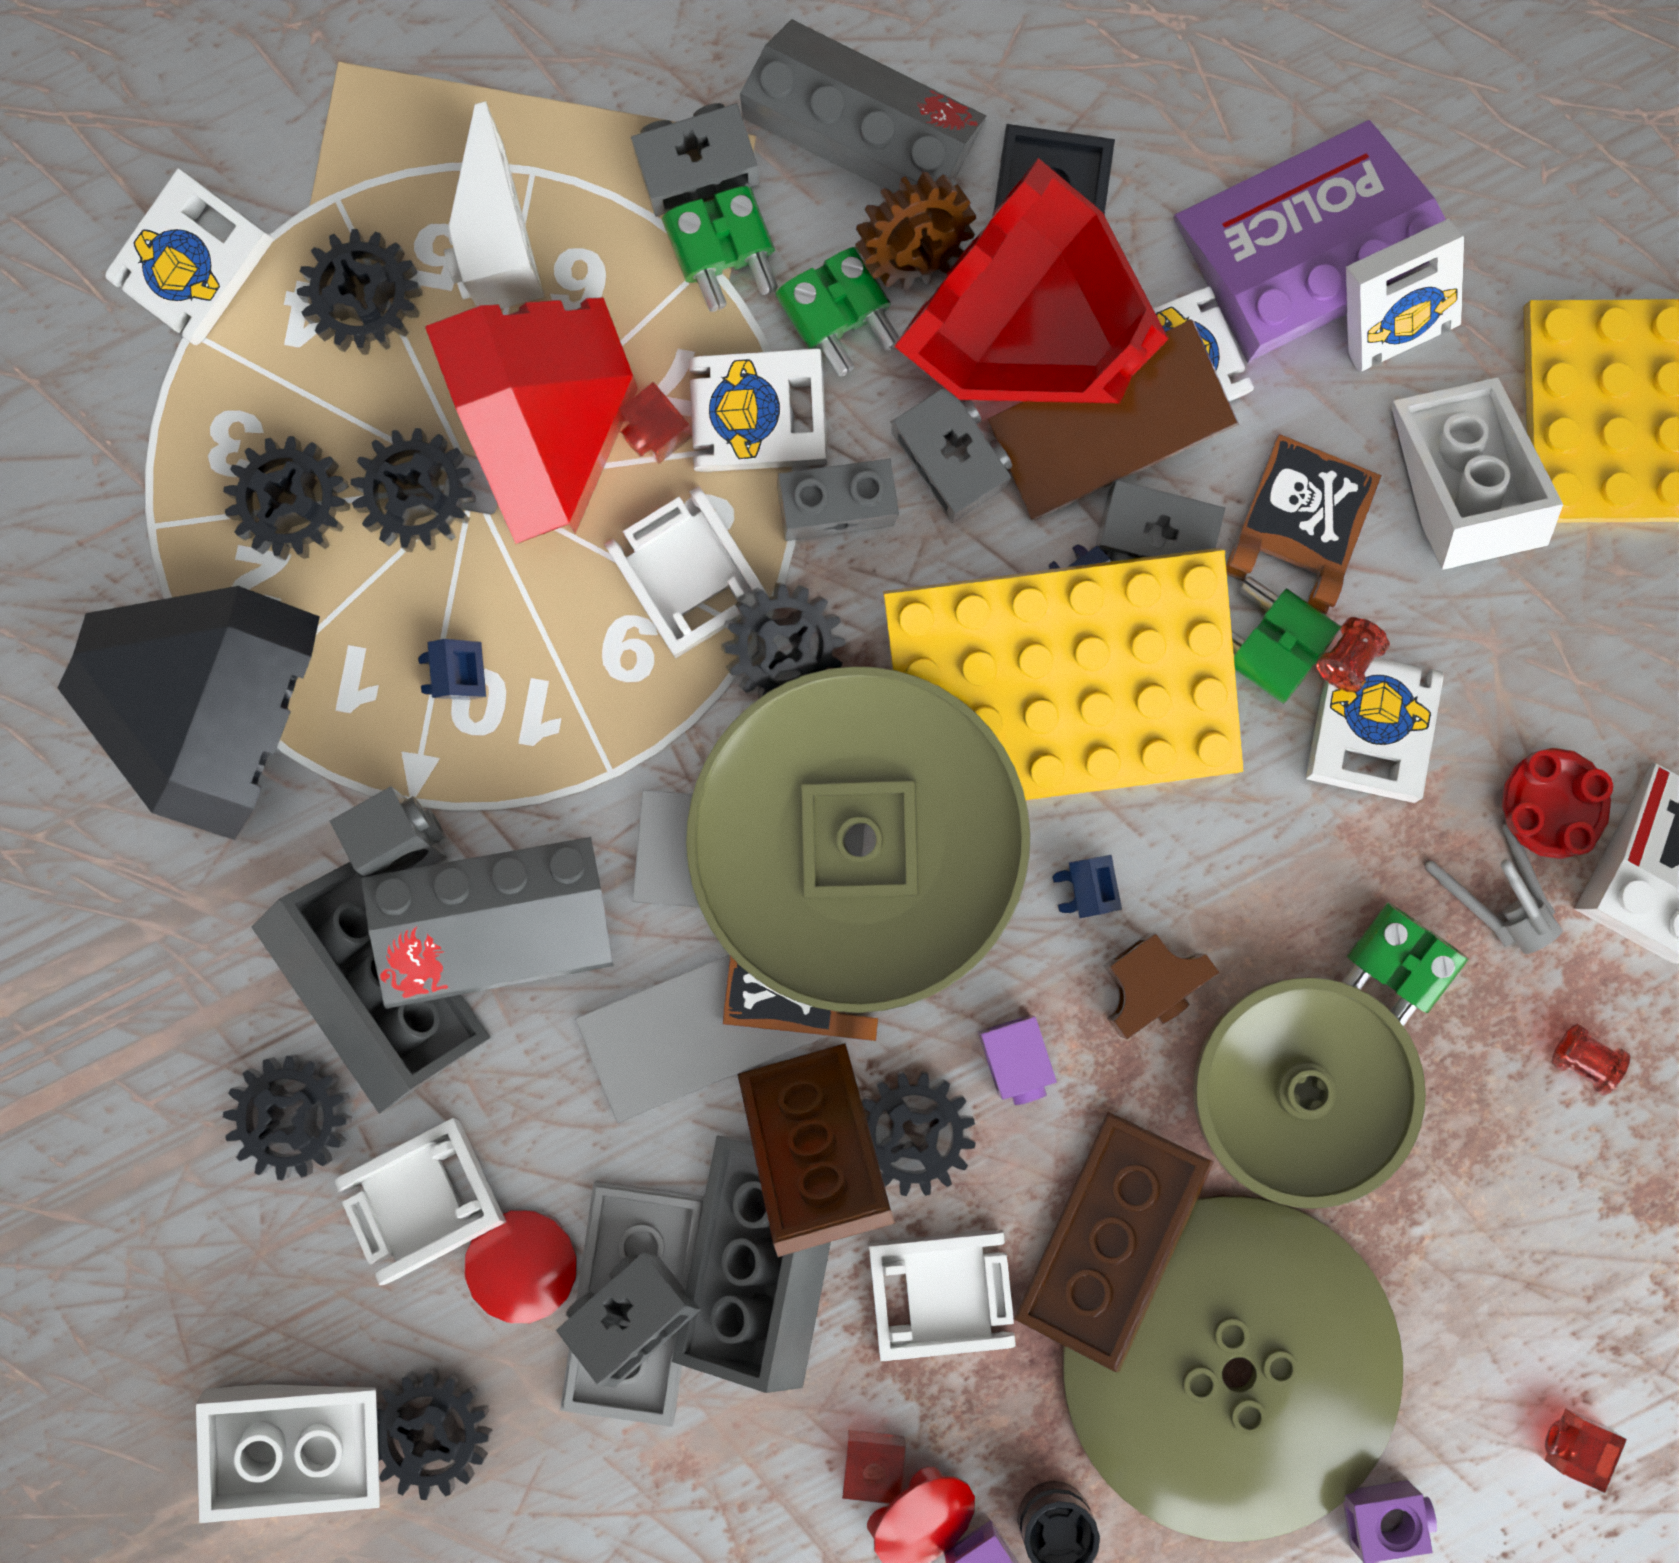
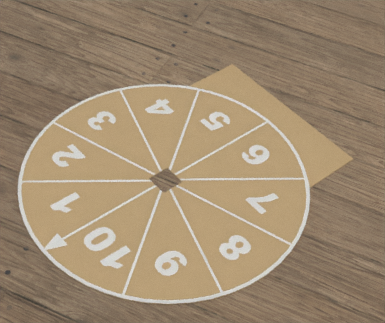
(567, 648)

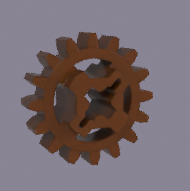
(915, 230)

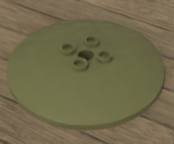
(775, 824)
(1320, 1392)

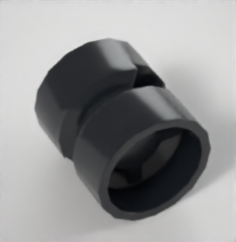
(1057, 1525)

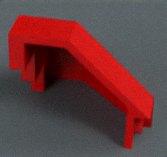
(1037, 305)
(537, 403)

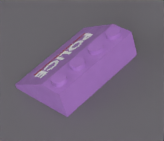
(1284, 237)

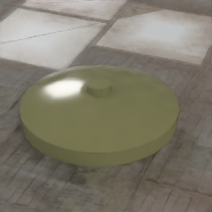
(1309, 1092)

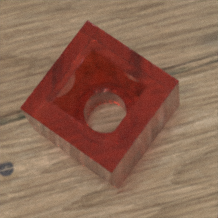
(653, 424)
(867, 1449)
(1583, 1449)

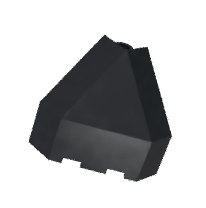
(191, 697)

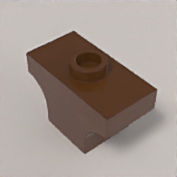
(1153, 983)

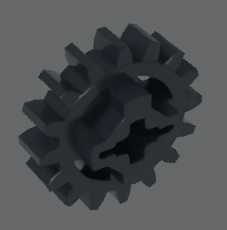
(339, 297)
(422, 470)
(279, 517)
(797, 626)
(271, 1101)
(935, 1116)
(449, 1440)

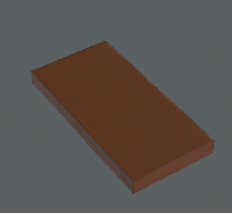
(1080, 448)
(813, 1150)
(1113, 1241)

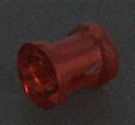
(1342, 656)
(1591, 1059)

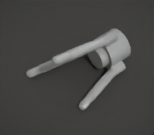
(1528, 919)

